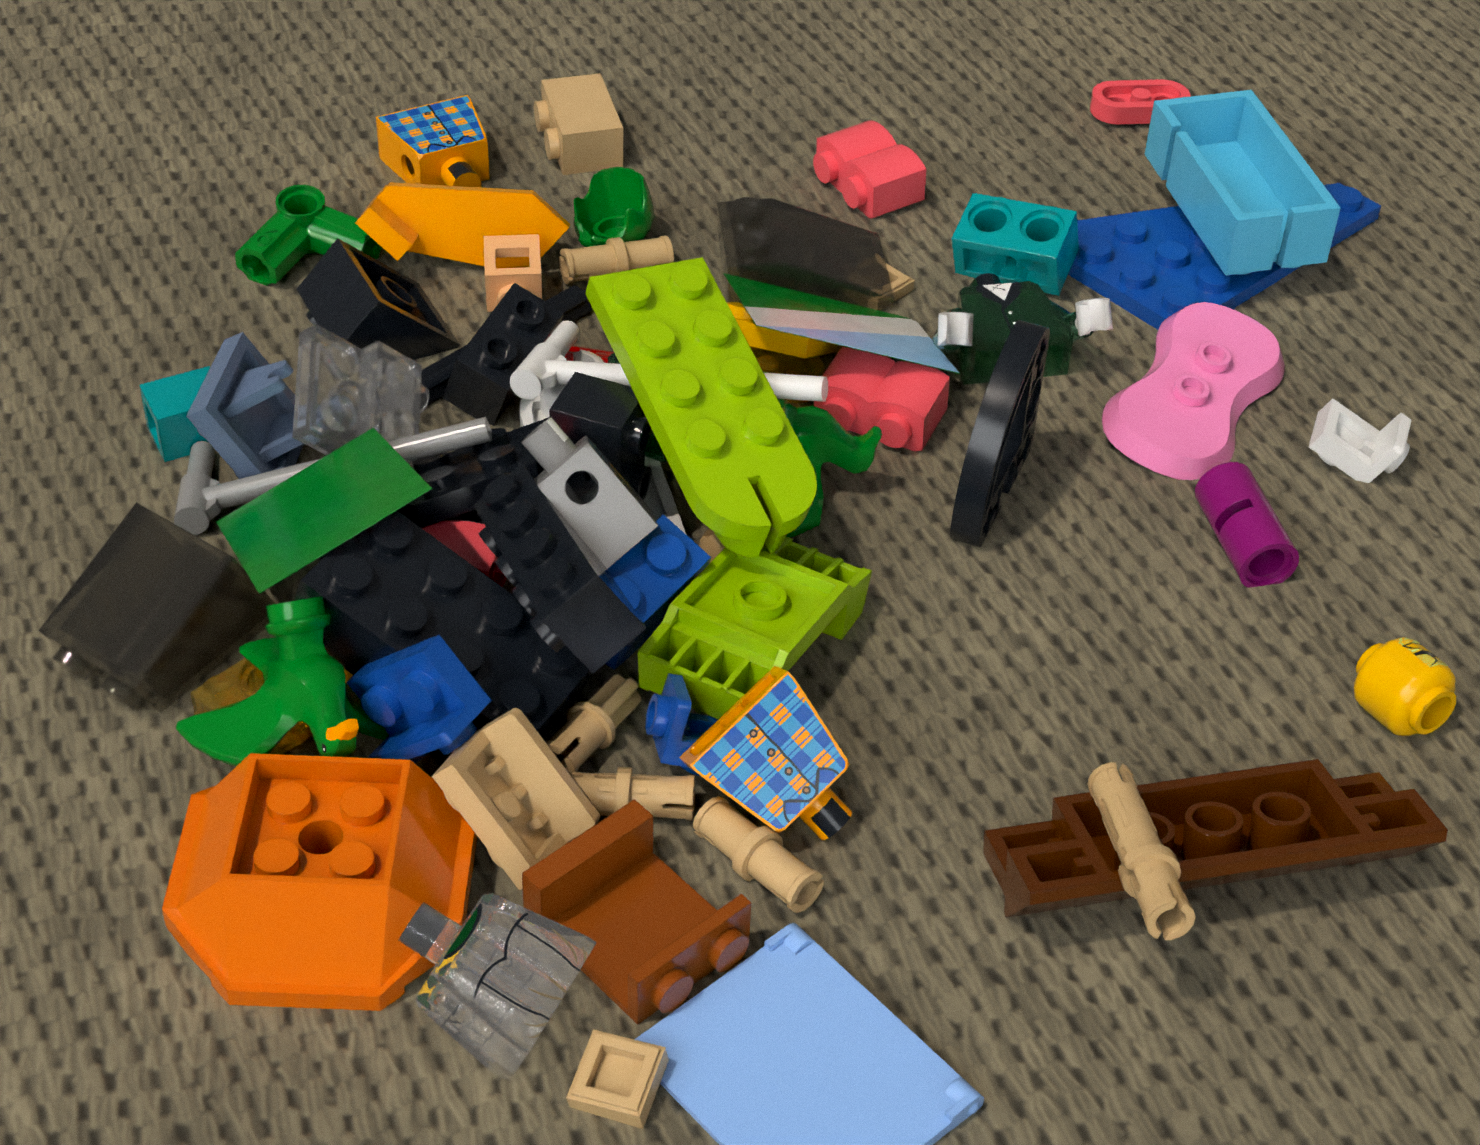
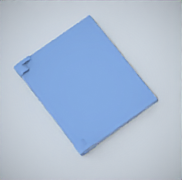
(805, 1058)

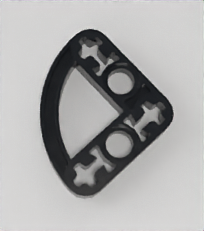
(1001, 432)

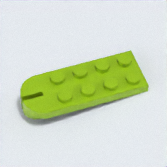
(707, 402)

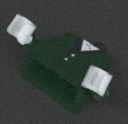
(990, 310)

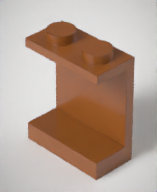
(646, 920)

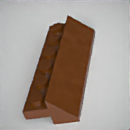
(1220, 831)

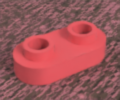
(1132, 100)

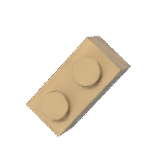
(579, 124)

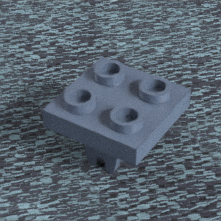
(247, 409)

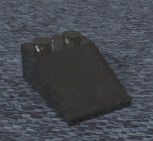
(801, 252)

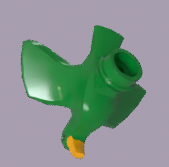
(298, 686)

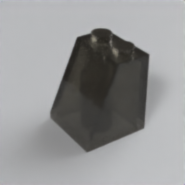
(155, 612)

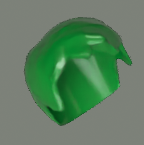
(614, 207)

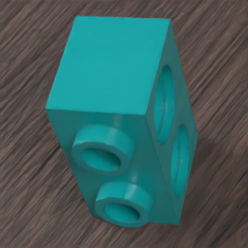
(1016, 241)

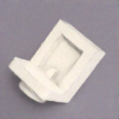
(1355, 445)

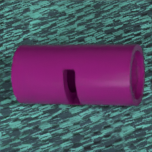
(1246, 525)

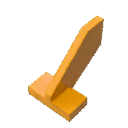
(455, 219)

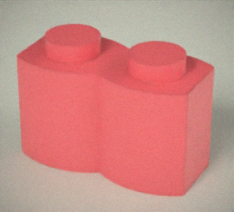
(870, 168)
(895, 396)

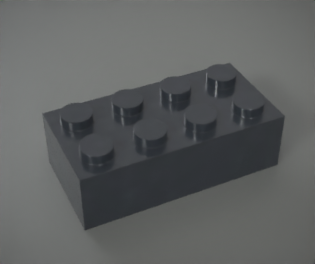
(406, 586)

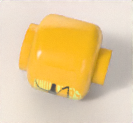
(1405, 687)

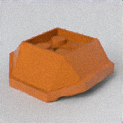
(309, 874)

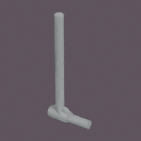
(203, 497)

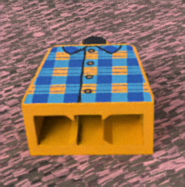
(435, 144)
(775, 757)

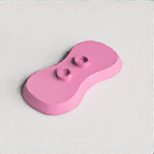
(1191, 398)

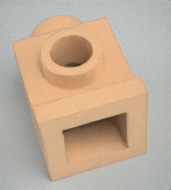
(500, 280)

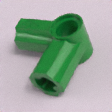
(296, 229)

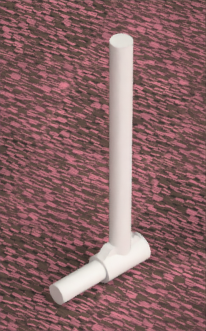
(547, 367)

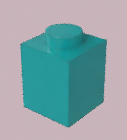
(166, 408)

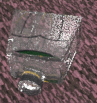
(495, 976)

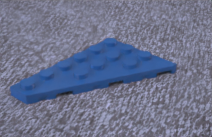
(1160, 265)

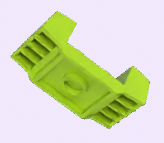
(747, 619)

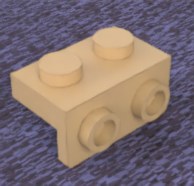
(515, 794)

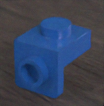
(672, 723)

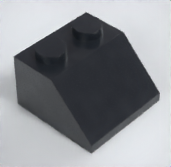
(373, 303)

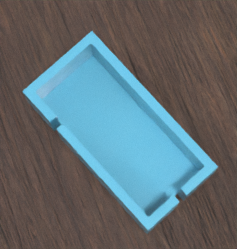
(1241, 182)

